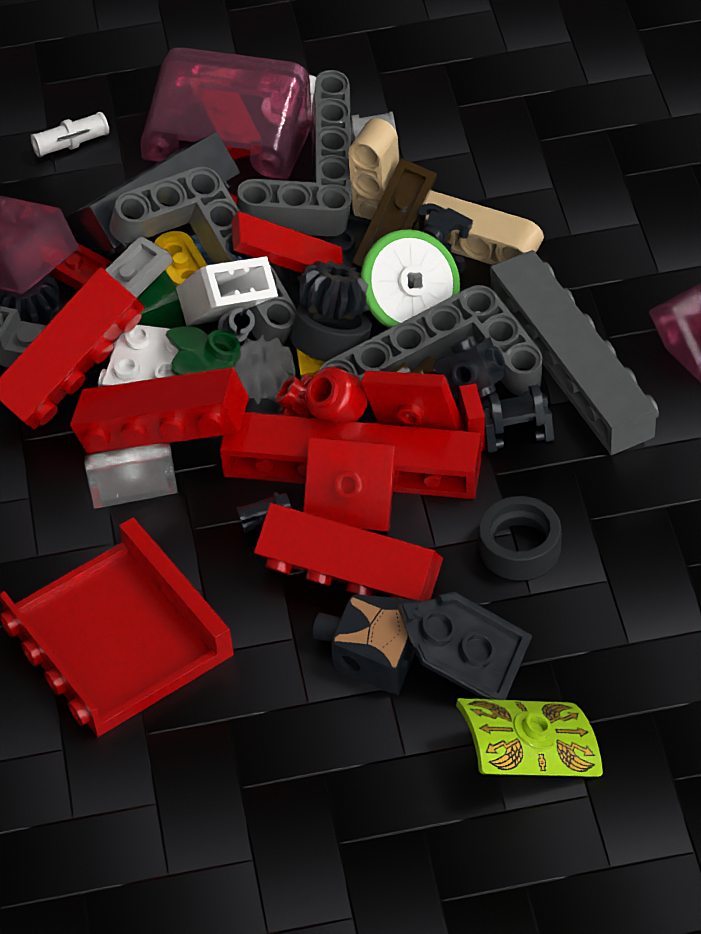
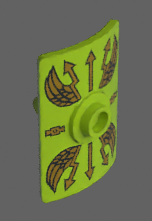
(531, 738)

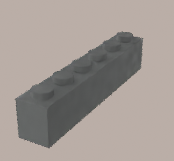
(575, 353)

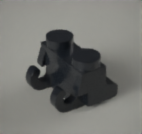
(442, 223)
(527, 407)

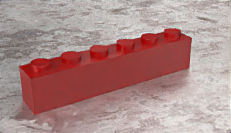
(425, 461)

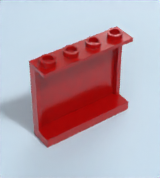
(118, 631)

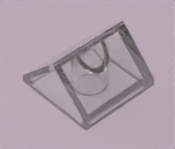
(130, 474)

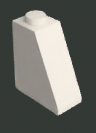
(224, 288)

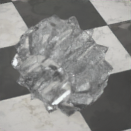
(264, 367)

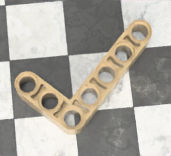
(493, 235)

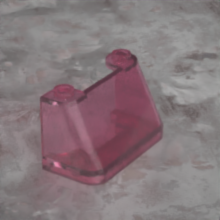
(243, 98)

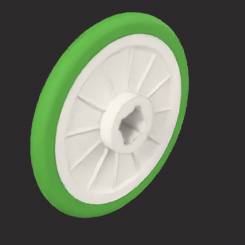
(404, 255)

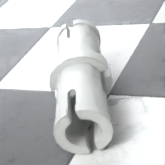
(48, 141)

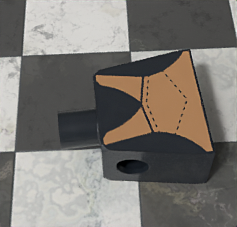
(369, 641)

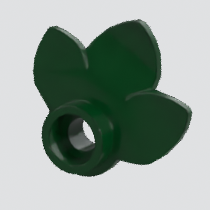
(202, 351)

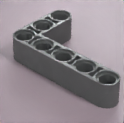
(324, 203)
(201, 212)
(462, 321)

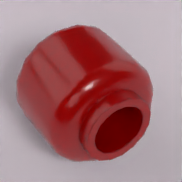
(336, 396)

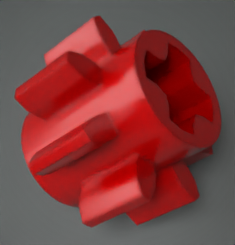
(292, 397)

